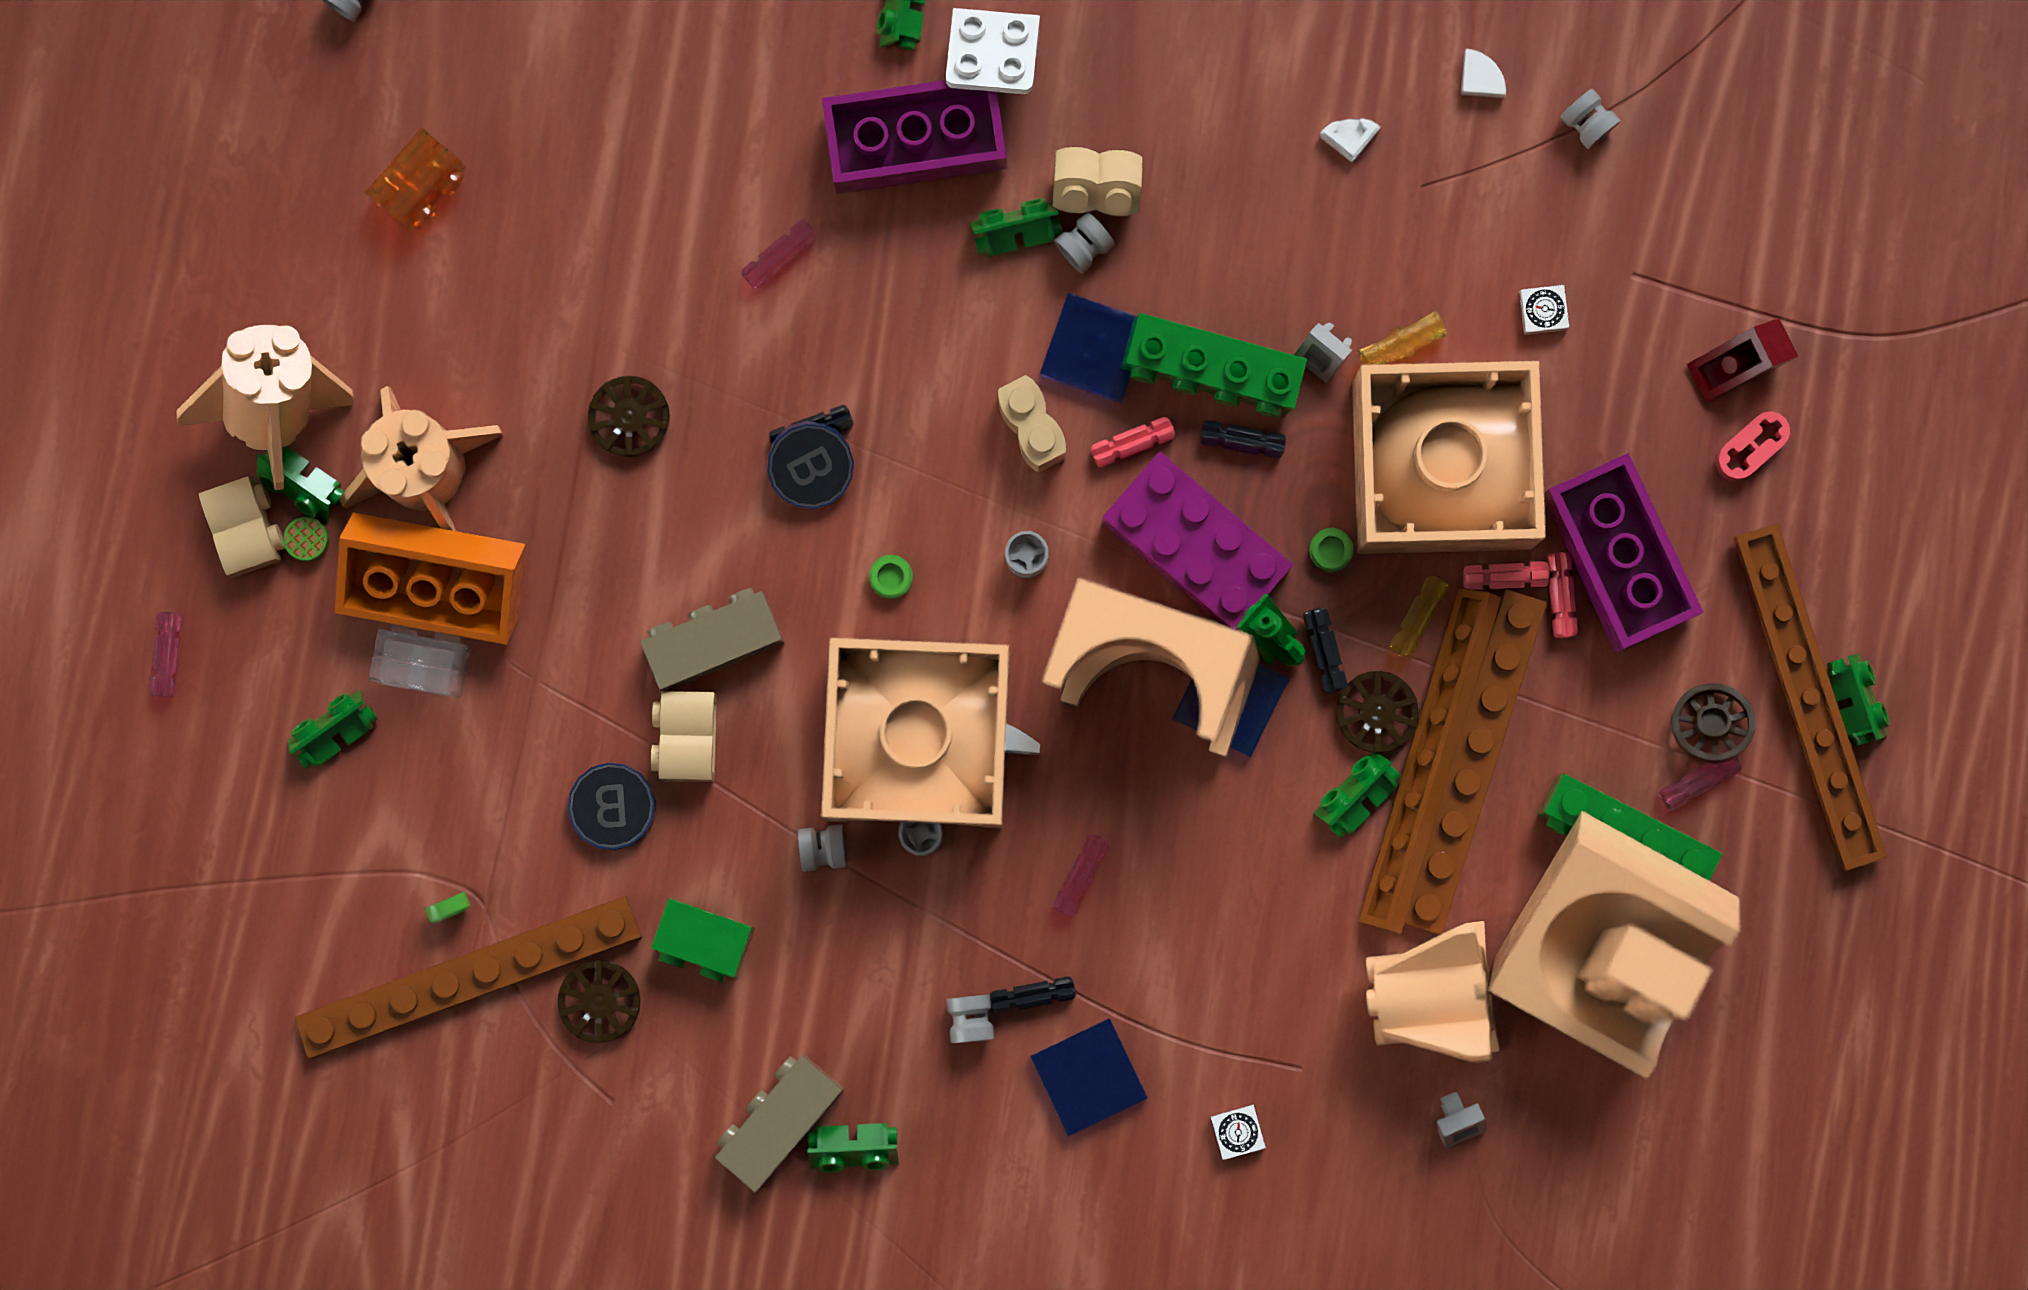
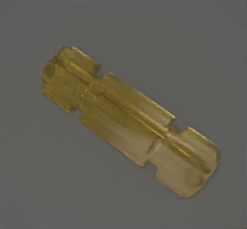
(1419, 616)

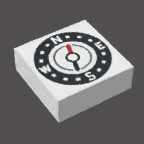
(1544, 309)
(1238, 1132)

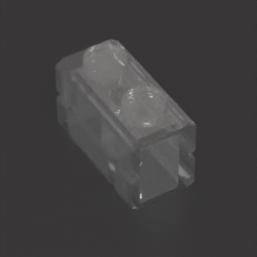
(419, 662)

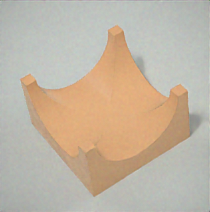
(1116, 628)
(915, 732)

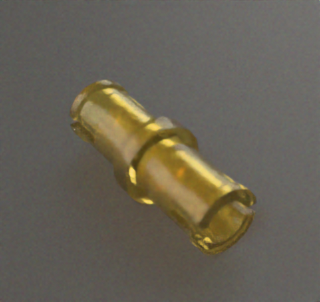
(1404, 341)

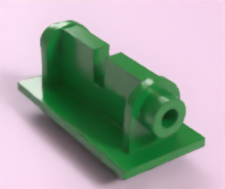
(900, 24)
(999, 227)
(310, 494)
(1272, 633)
(1866, 714)
(316, 737)
(1342, 805)
(833, 1151)

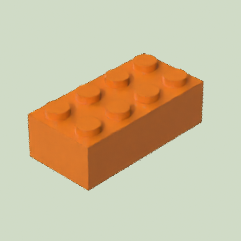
(429, 578)

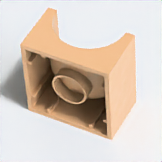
(1448, 457)
(1597, 885)

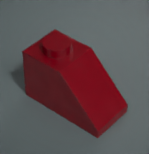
(1742, 359)

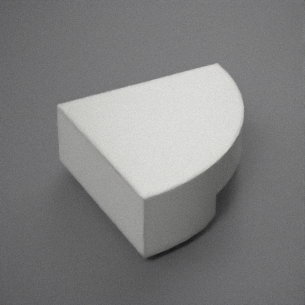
(1481, 76)
(1350, 136)

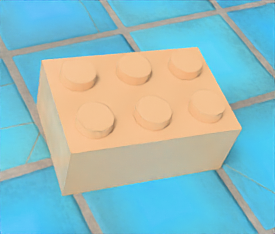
(1642, 974)

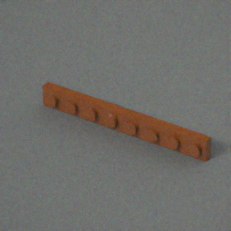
(1810, 697)
(1475, 758)
(1430, 760)
(467, 977)

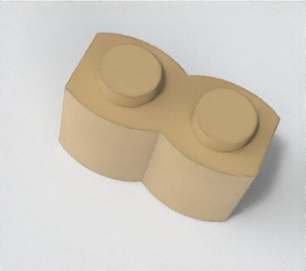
(1097, 181)
(1038, 433)
(241, 526)
(686, 736)

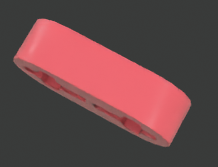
(1759, 454)

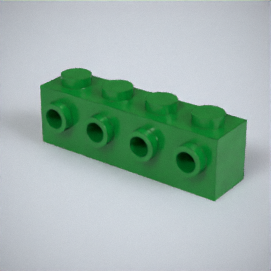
(1213, 364)
(1571, 797)

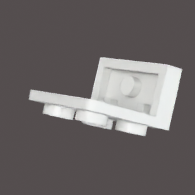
(992, 51)

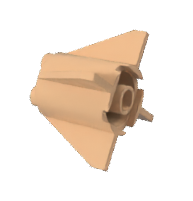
(265, 391)
(436, 456)
(1436, 996)

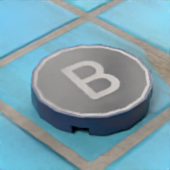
(810, 465)
(611, 806)

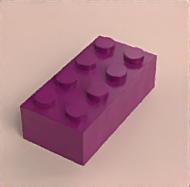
(912, 135)
(1195, 542)
(1622, 553)

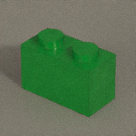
(702, 939)

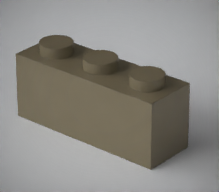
(711, 639)
(777, 1121)

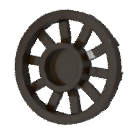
(628, 416)
(1377, 712)
(1713, 723)
(599, 1001)

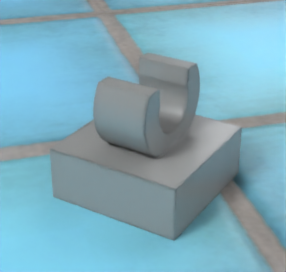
(1324, 351)
(1459, 1123)

